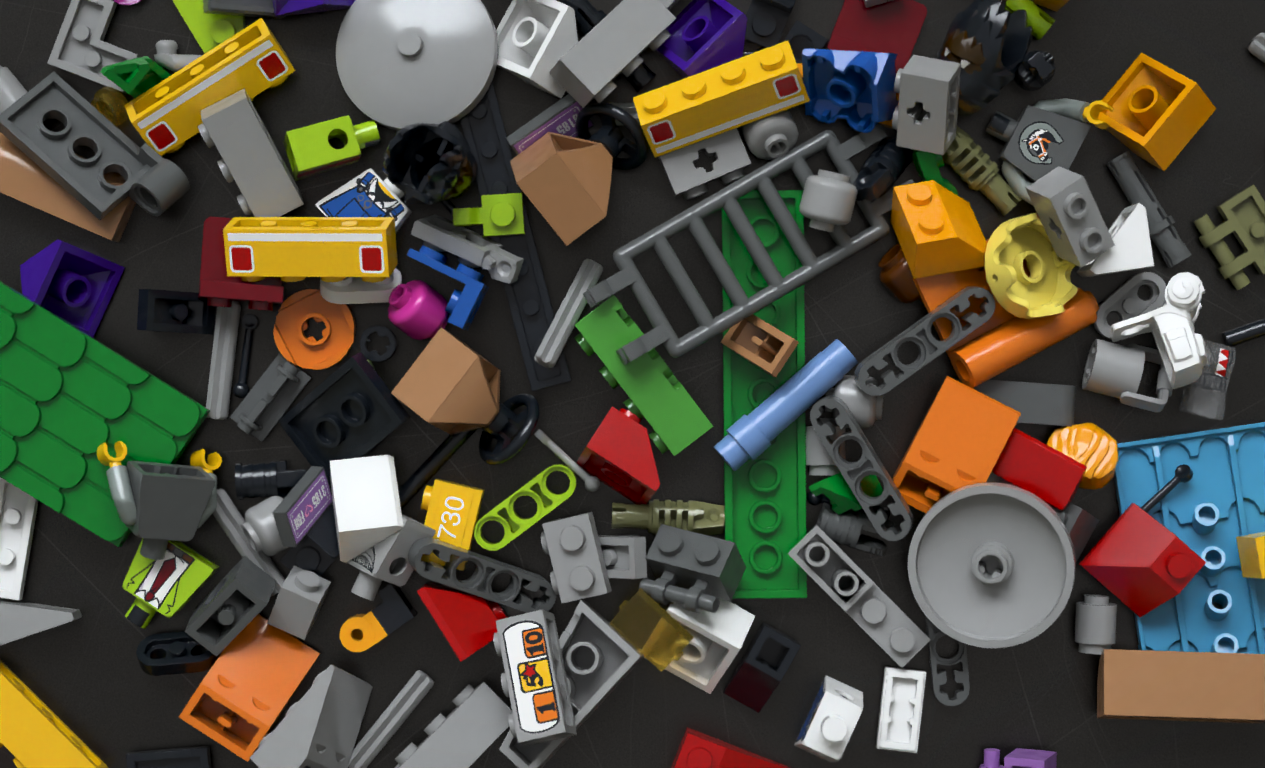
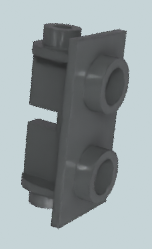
(270, 398)

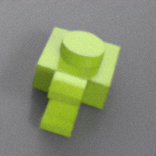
(499, 215)

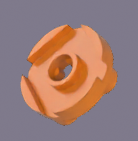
(308, 352)

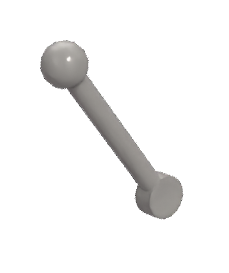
(591, 483)

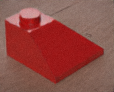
(622, 456)
(1141, 561)
(462, 617)

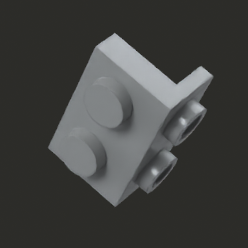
(575, 557)

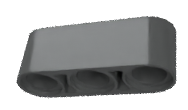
(1035, 401)

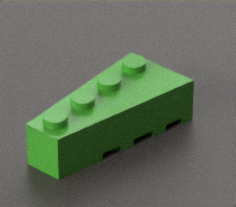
(646, 380)

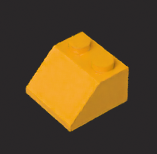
(1155, 111)
(936, 229)

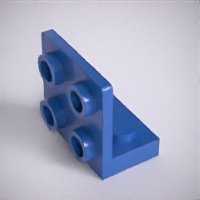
(462, 304)

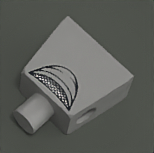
(388, 559)

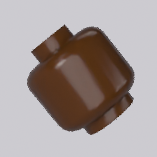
(897, 275)

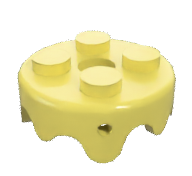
(1049, 277)

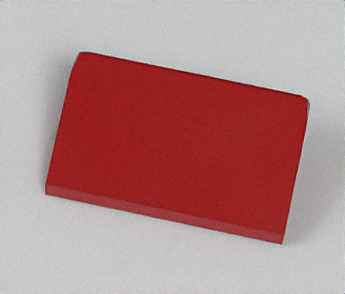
(1039, 469)

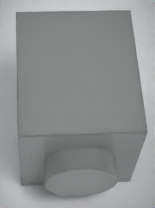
(299, 602)

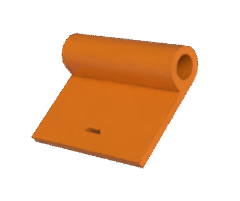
(1004, 337)

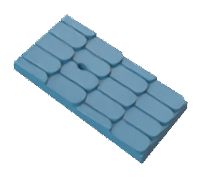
(1207, 515)

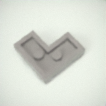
(81, 43)

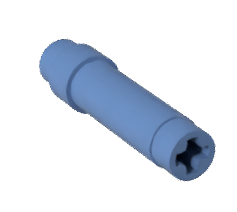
(754, 432)

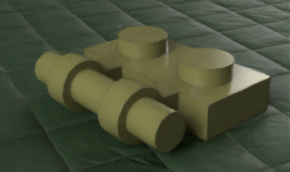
(1246, 220)

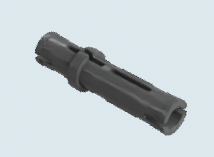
(1160, 224)

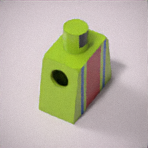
(312, 154)

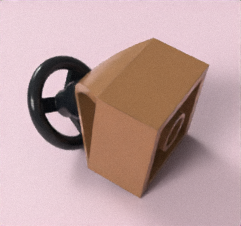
(572, 176)
(461, 392)

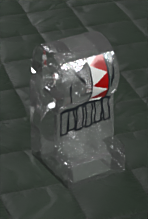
(1208, 393)

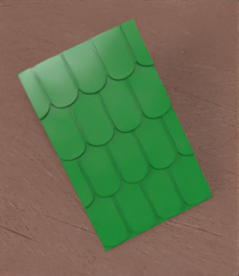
(67, 398)

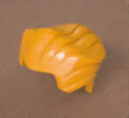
(1092, 448)

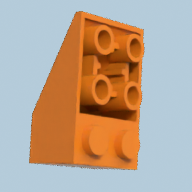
(954, 444)
(249, 687)

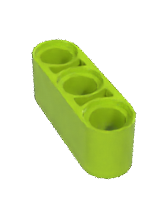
(511, 521)

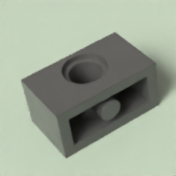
(230, 606)

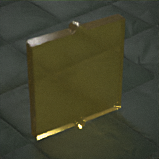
(651, 630)

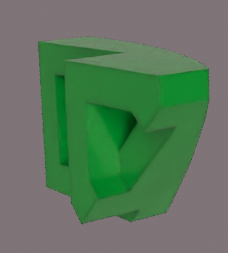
(135, 75)
(840, 493)

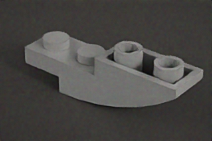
(858, 596)

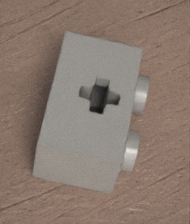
(927, 104)
(692, 182)
(1070, 216)

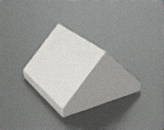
(1131, 246)
(364, 503)

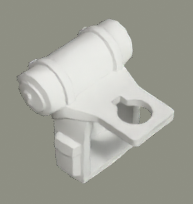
(1173, 330)

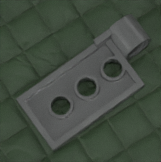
(148, 177)

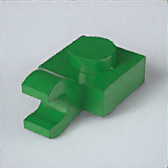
(928, 166)

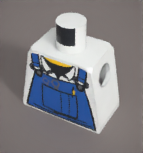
(366, 197)
(831, 720)

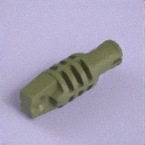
(979, 171)
(690, 516)

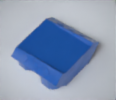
(850, 86)

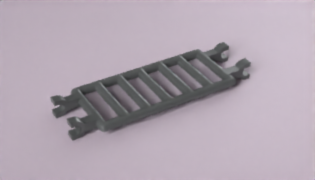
(727, 199)

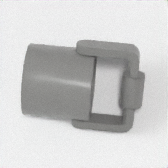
(1117, 373)

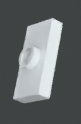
(900, 709)

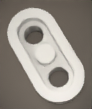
(355, 291)

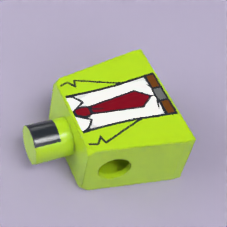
(165, 583)

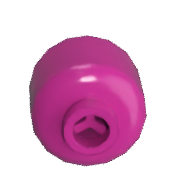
(417, 309)

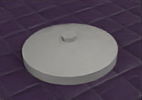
(416, 59)
(991, 565)

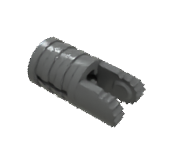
(846, 529)

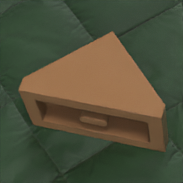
(760, 344)

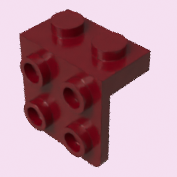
(879, 28)
(222, 289)

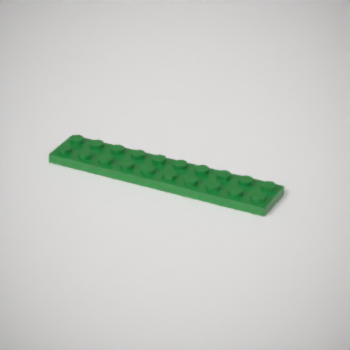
(768, 494)

